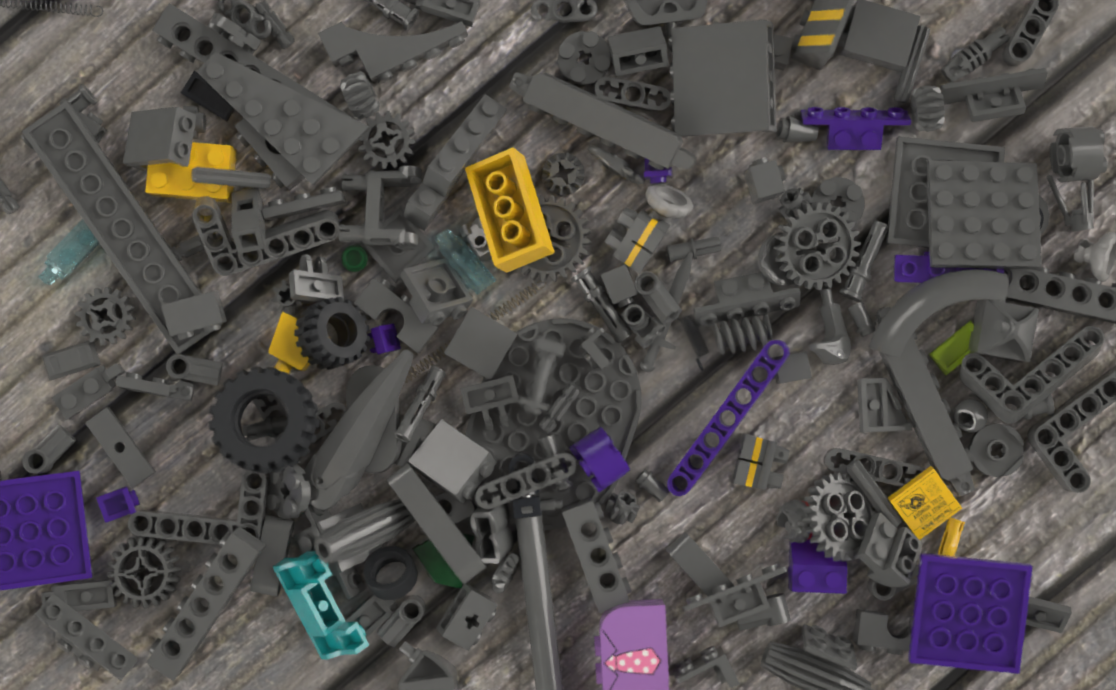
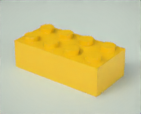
(509, 210)

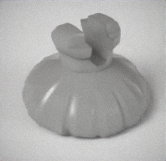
(668, 203)
(1099, 255)

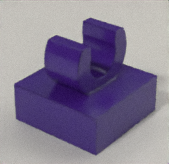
(384, 339)

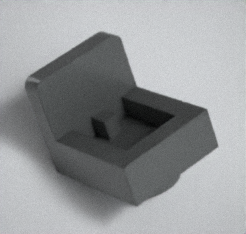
(594, 355)

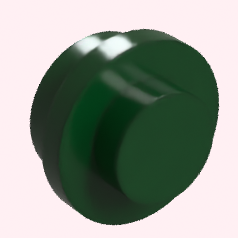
(354, 258)

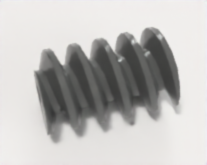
(743, 334)

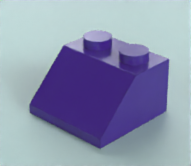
(813, 571)

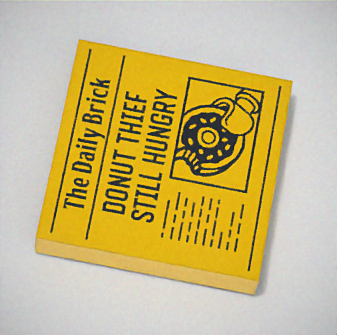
(924, 503)

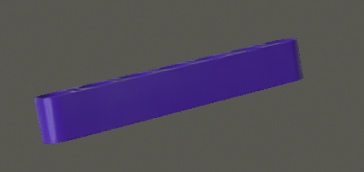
(716, 424)

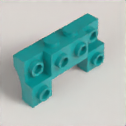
(316, 607)

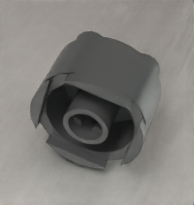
(1078, 154)

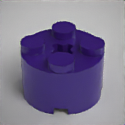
(600, 458)

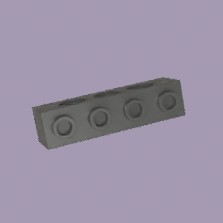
(605, 595)

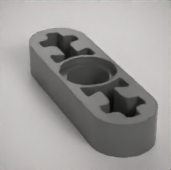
(614, 82)

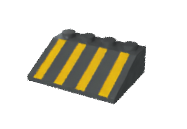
(820, 32)

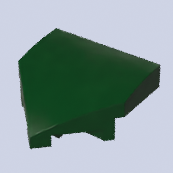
(436, 565)

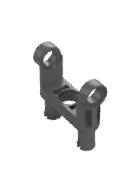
(372, 229)

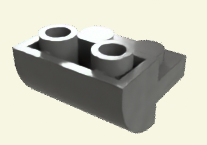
(889, 552)

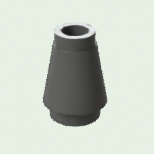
(793, 130)

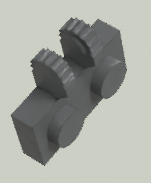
(314, 285)
(490, 395)

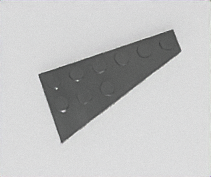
(294, 124)

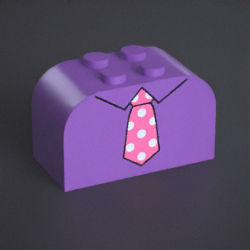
(633, 647)

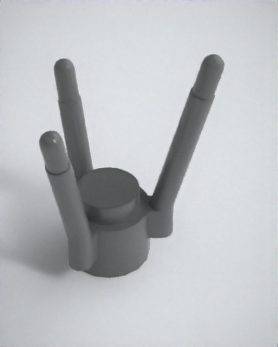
(1081, 218)

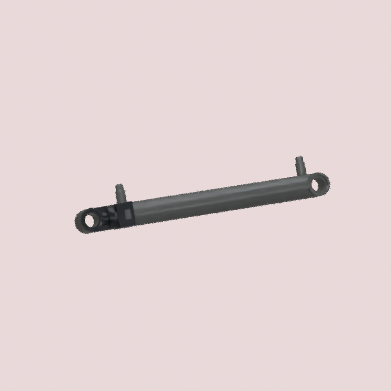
(536, 580)

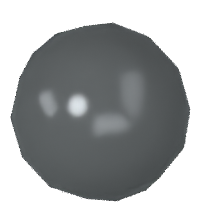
(970, 415)

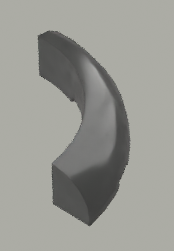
(931, 297)

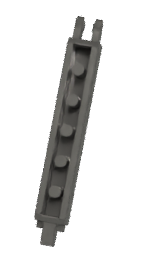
(603, 119)
(929, 414)

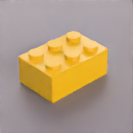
(176, 182)

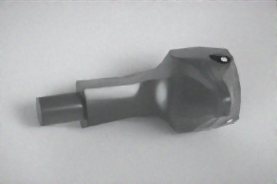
(836, 344)

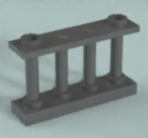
(548, 353)

